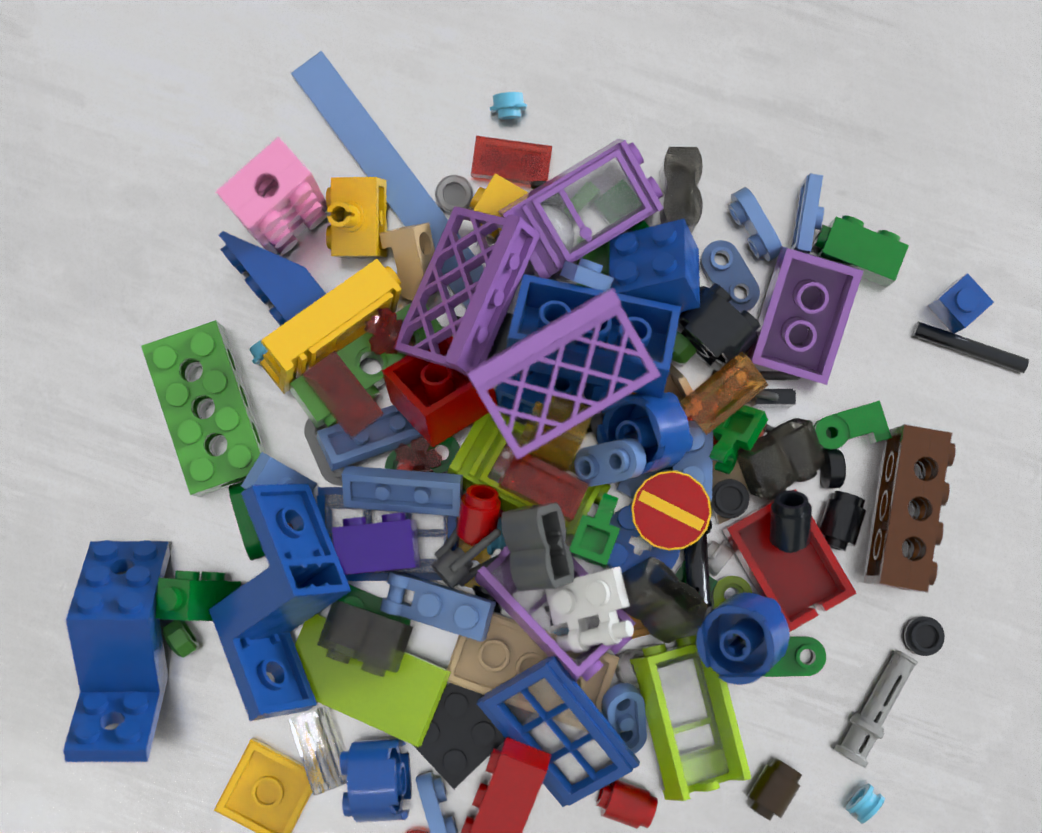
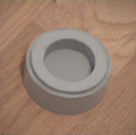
(452, 192)

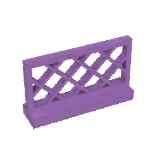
(488, 296)
(547, 340)

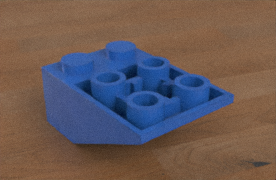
(273, 278)

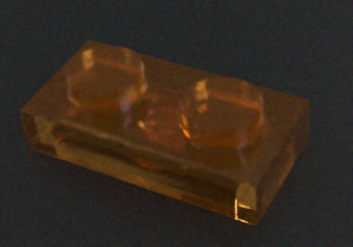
(724, 393)

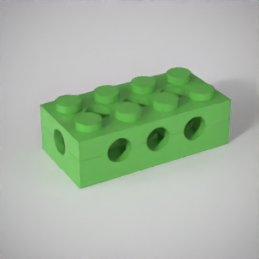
(181, 404)

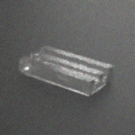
(317, 763)

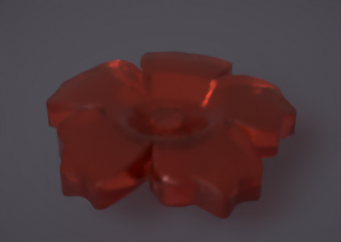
(384, 331)
(418, 457)

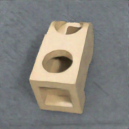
(412, 254)

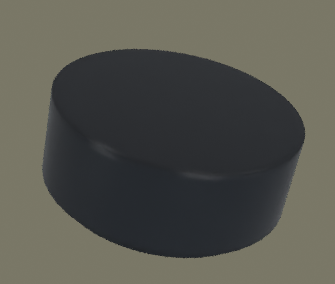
(834, 471)

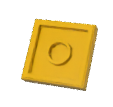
(265, 790)

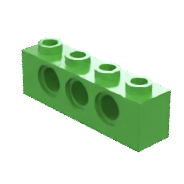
(352, 356)

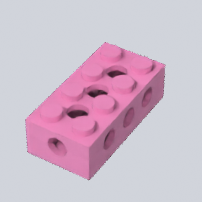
(275, 198)

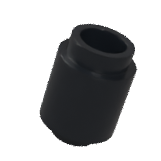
(842, 520)
(790, 521)

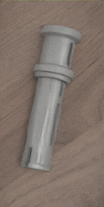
(868, 725)

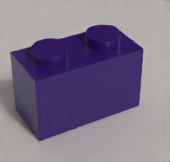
(377, 546)

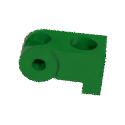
(838, 428)

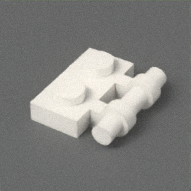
(589, 596)

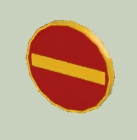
(671, 510)

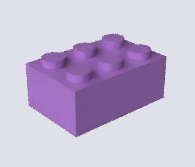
(805, 315)

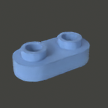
(762, 237)
(731, 275)
(602, 462)
(626, 712)
(432, 795)

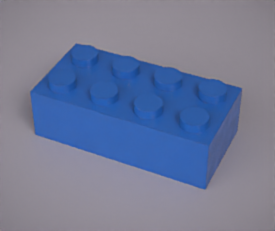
(655, 323)

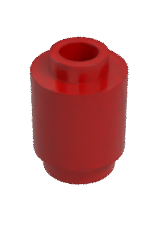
(478, 513)
(627, 804)

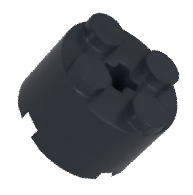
(717, 327)

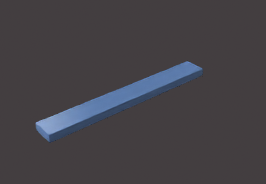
(375, 154)

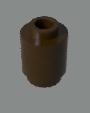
(774, 789)

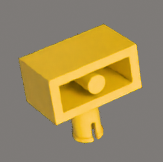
(356, 216)

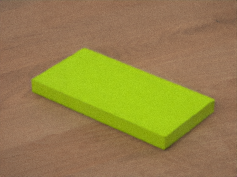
(395, 704)

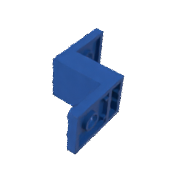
(297, 585)
(117, 652)

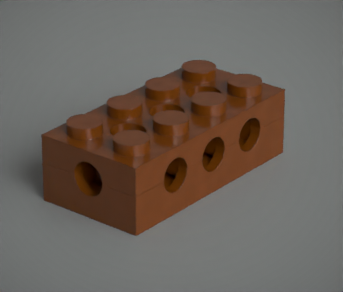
(892, 522)

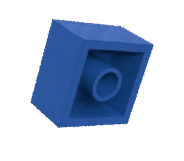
(657, 265)

